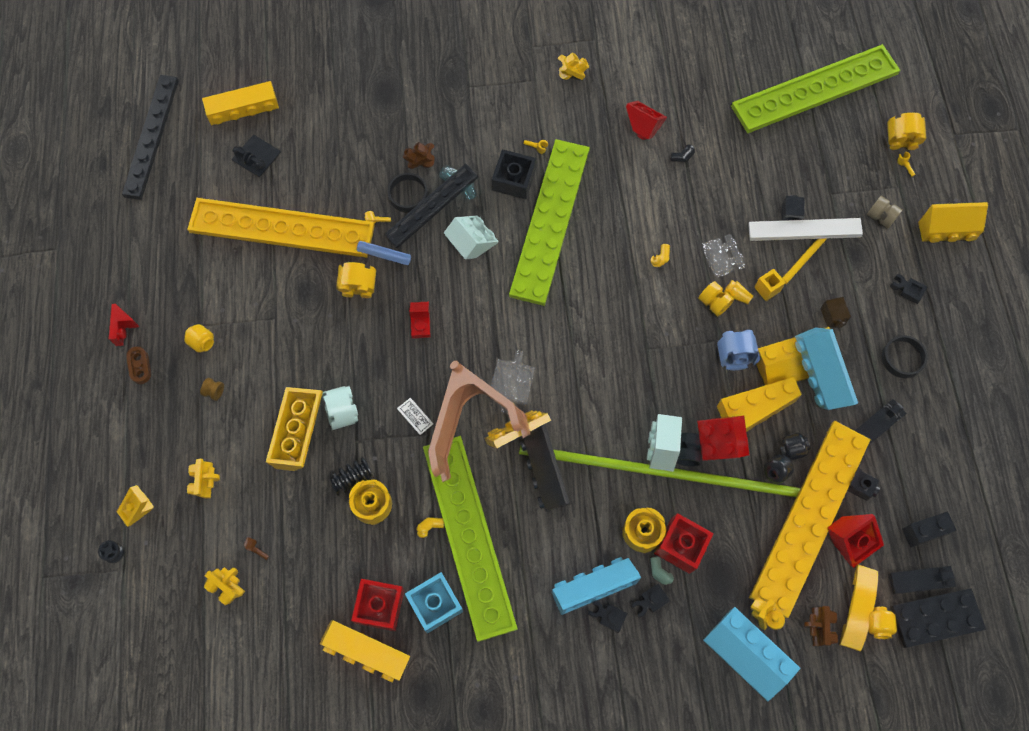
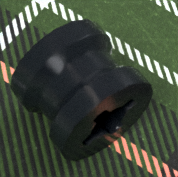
(109, 547)

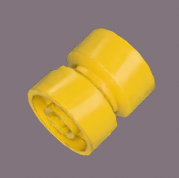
(718, 301)

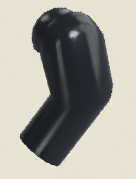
(685, 155)

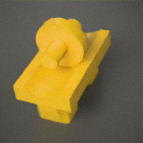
(572, 66)
(204, 478)
(226, 581)
(767, 614)

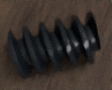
(351, 475)

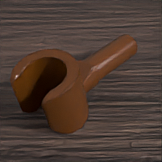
(250, 544)

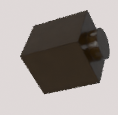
(835, 312)

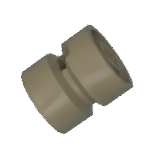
(878, 209)

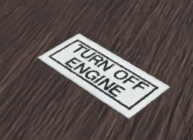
(415, 416)

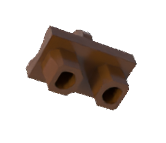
(419, 155)
(820, 626)

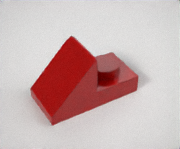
(420, 319)
(118, 322)

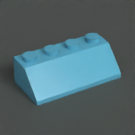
(825, 368)
(596, 585)
(751, 654)

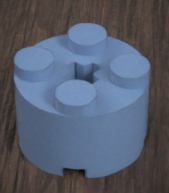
(738, 350)

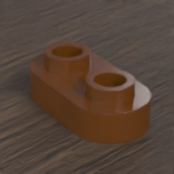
(139, 366)

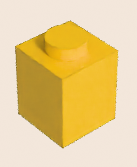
(769, 285)

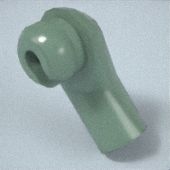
(660, 574)

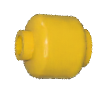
(199, 338)
(882, 623)

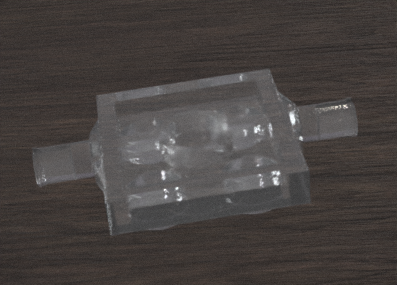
(513, 379)

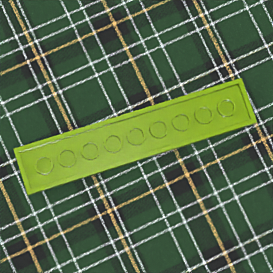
(815, 88)
(549, 223)
(472, 547)

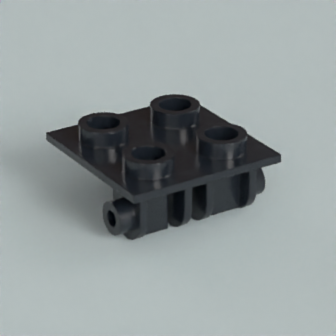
(255, 155)

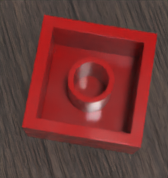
(723, 438)
(684, 543)
(378, 605)

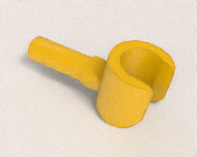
(544, 143)
(904, 162)
(369, 216)

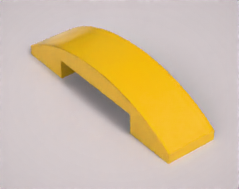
(861, 605)

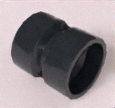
(689, 450)

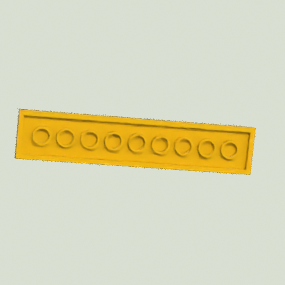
(279, 227)
(809, 518)

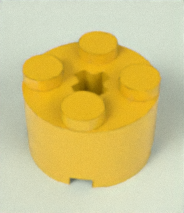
(906, 131)
(356, 279)
(371, 491)
(638, 520)

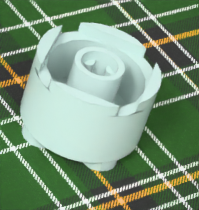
(339, 407)

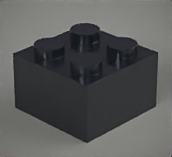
(514, 174)

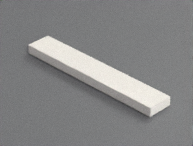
(805, 229)

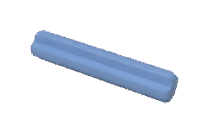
(383, 252)

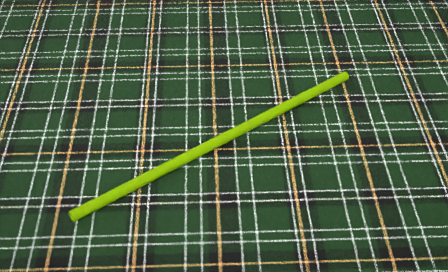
(677, 473)

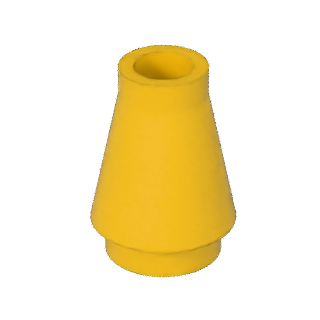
(738, 292)

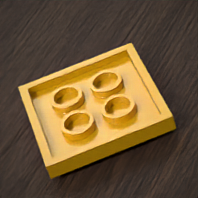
(500, 437)

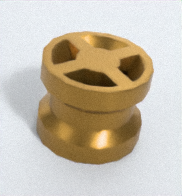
(212, 389)

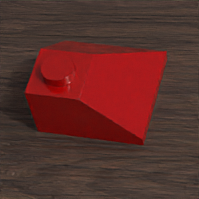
(644, 119)
(856, 537)

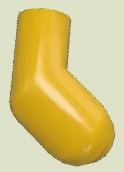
(663, 258)
(427, 524)

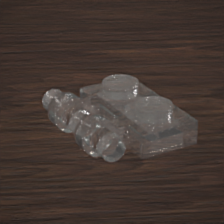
(718, 258)

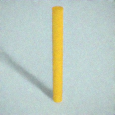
(804, 258)

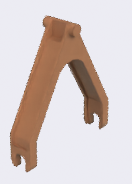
(460, 389)

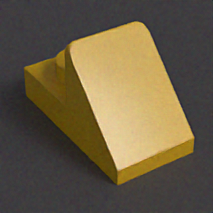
(134, 506)

